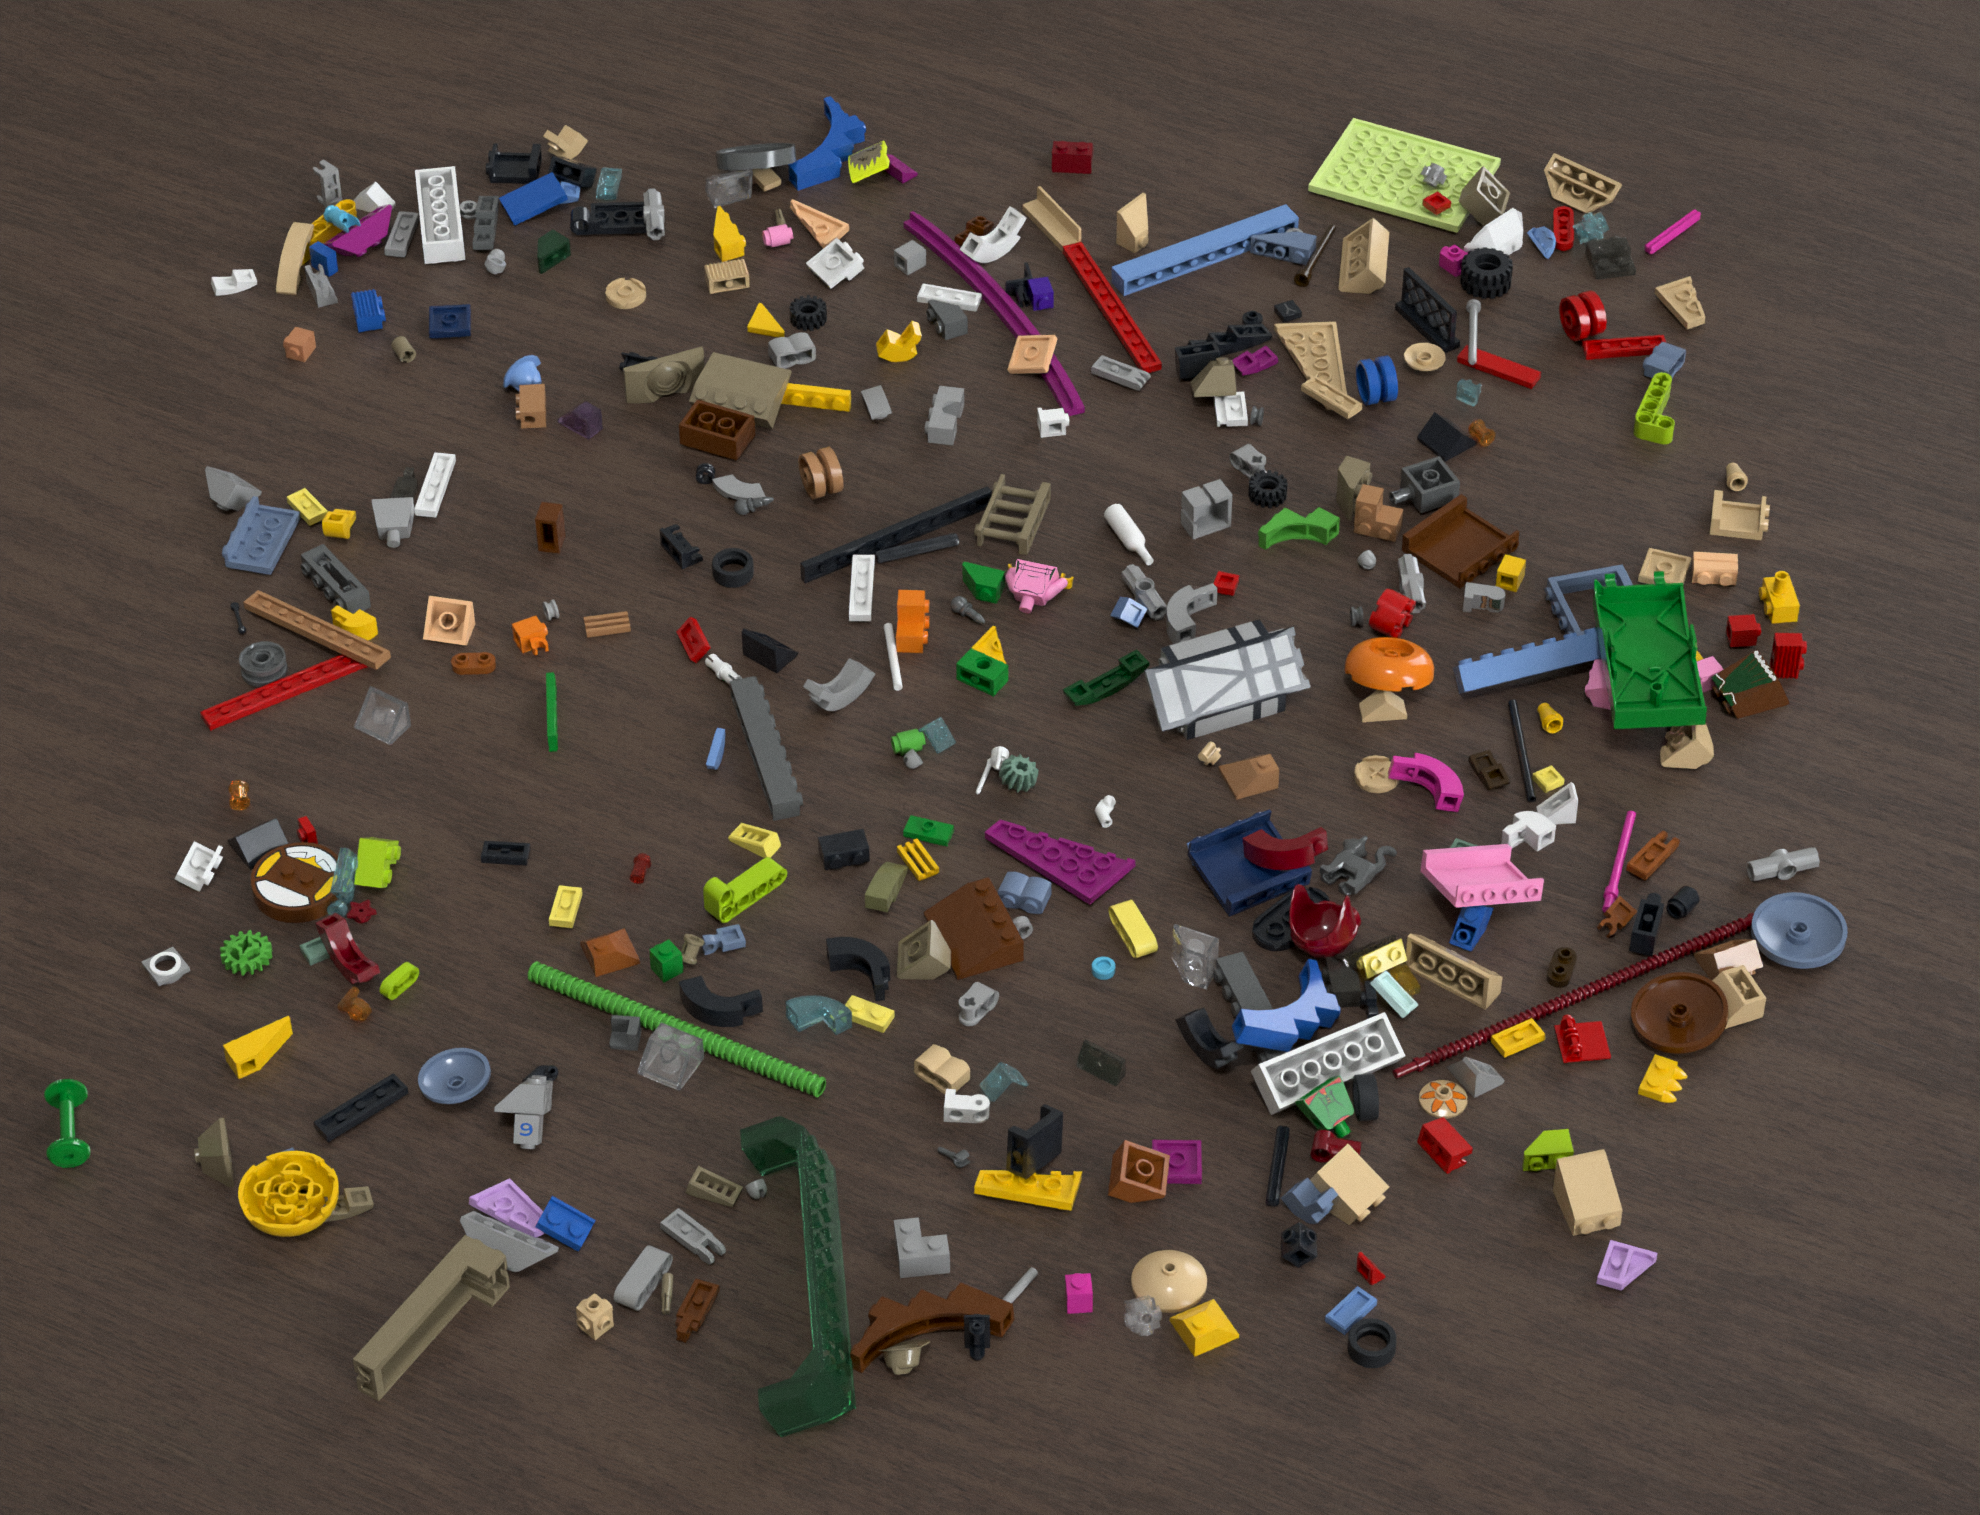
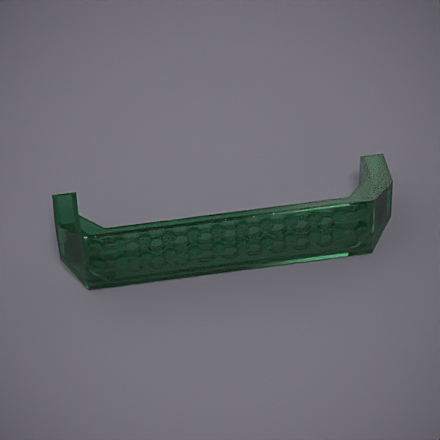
(825, 1379)

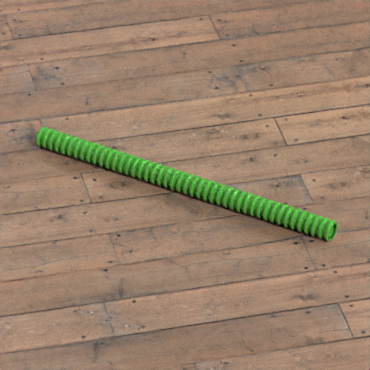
(651, 1019)

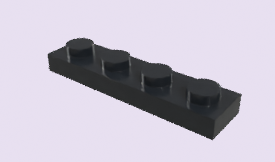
(360, 1107)

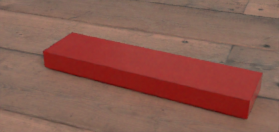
(1621, 347)
(1501, 368)

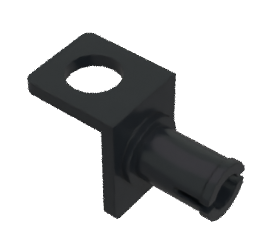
(1020, 287)

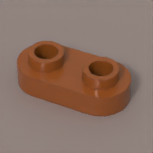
(473, 663)

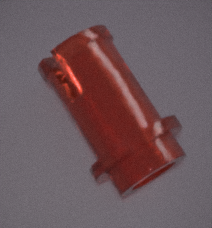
(641, 864)

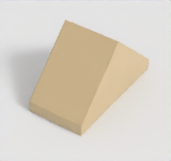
(1382, 707)

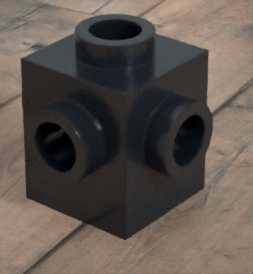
(1299, 1244)

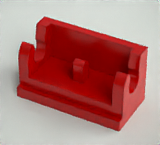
(1444, 1144)

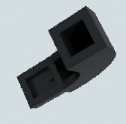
(863, 956)
(717, 1009)
(1205, 1040)

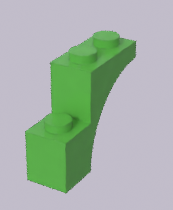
(1288, 525)

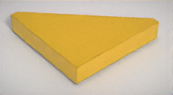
(764, 323)
(990, 645)

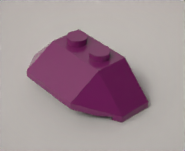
(372, 229)

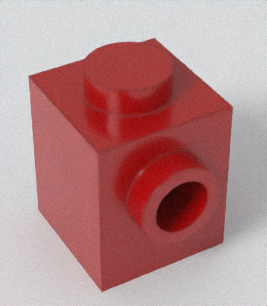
(1742, 630)

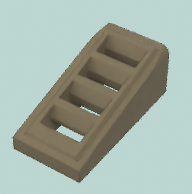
(704, 1192)

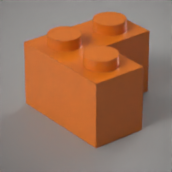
(912, 621)

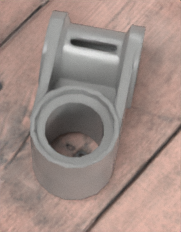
(1248, 460)
(977, 1003)

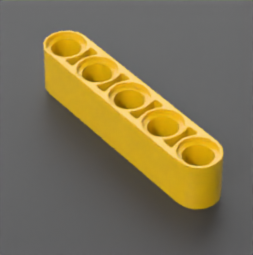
(325, 230)

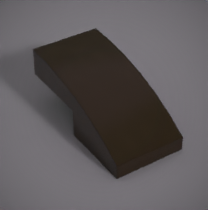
(1488, 770)

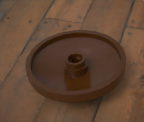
(1679, 1012)

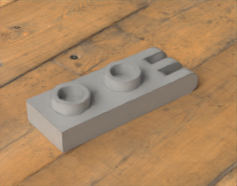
(1120, 373)

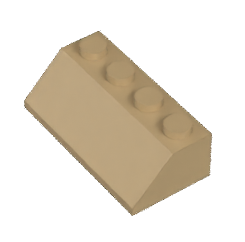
(1364, 259)
(1452, 971)

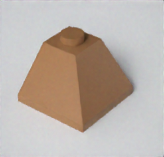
(1251, 775)

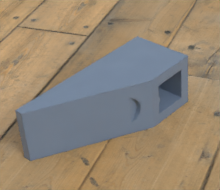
(1286, 246)

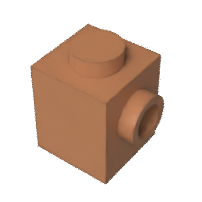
(299, 344)

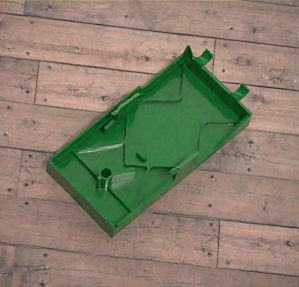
(1648, 654)

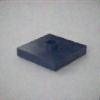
(449, 321)

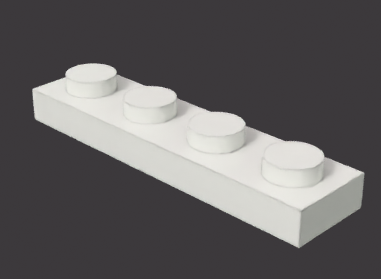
(435, 485)
(861, 588)

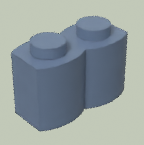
(1664, 359)
(1025, 892)

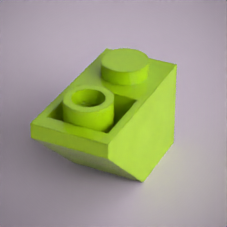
(1547, 1149)

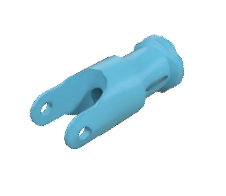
(340, 218)

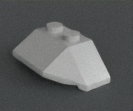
(519, 1248)

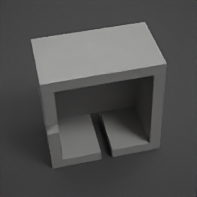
(1206, 509)

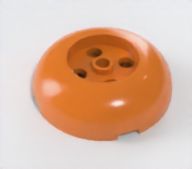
(1389, 664)

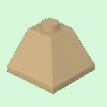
(1133, 224)

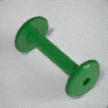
(67, 1095)

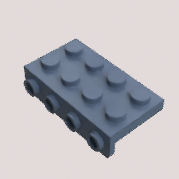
(260, 537)

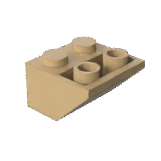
(1743, 995)

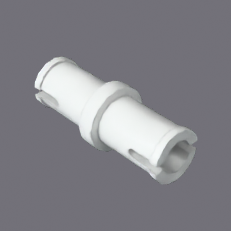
(722, 669)

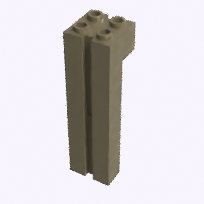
(464, 1273)

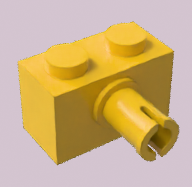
(1779, 598)

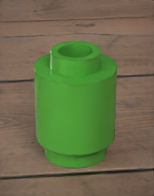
(907, 740)

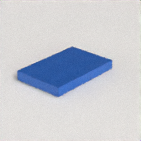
(533, 198)

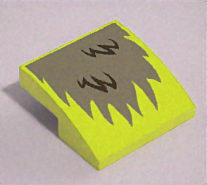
(868, 161)

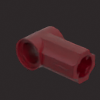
(1326, 1146)

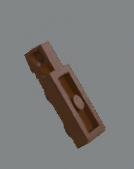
(695, 1308)

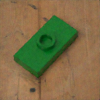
(928, 830)

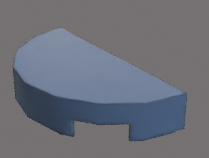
(1544, 240)
(717, 749)

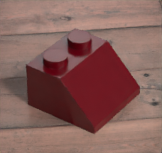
(1072, 157)

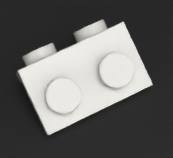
(198, 865)

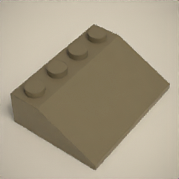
(742, 387)

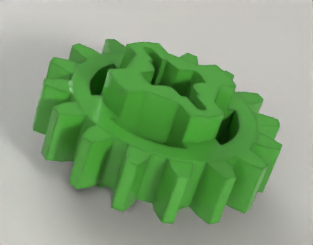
(246, 952)

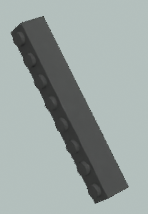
(765, 748)

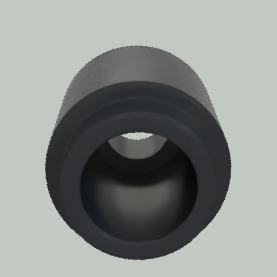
(1682, 902)

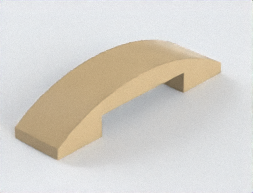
(292, 258)

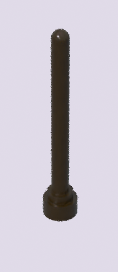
(1303, 276)

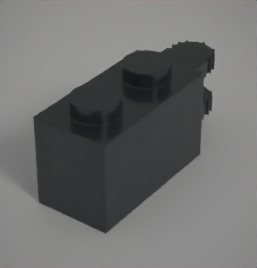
(1647, 925)

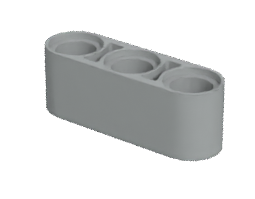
(643, 1278)

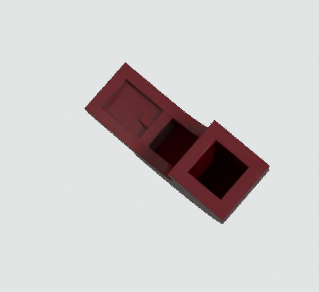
(1284, 853)
(344, 951)

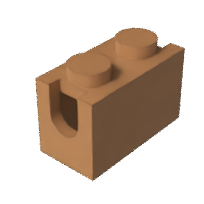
(531, 406)

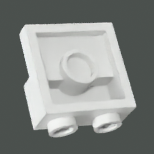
(836, 263)

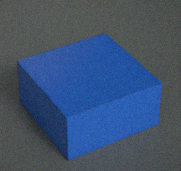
(325, 256)

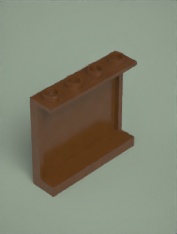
(1458, 543)

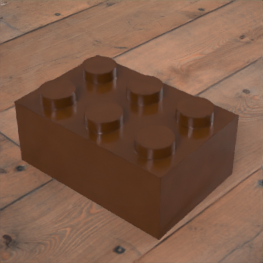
(717, 429)

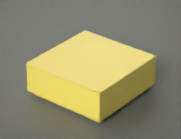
(1548, 779)

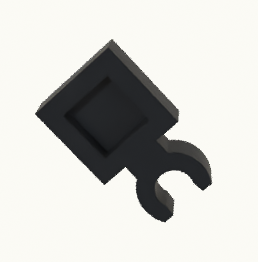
(1369, 999)

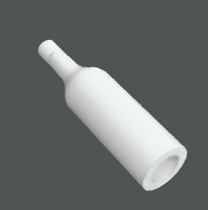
(1127, 531)

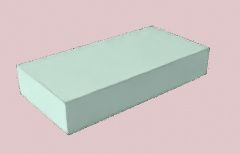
(1394, 994)

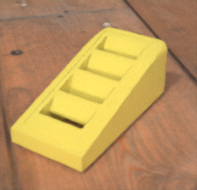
(751, 841)

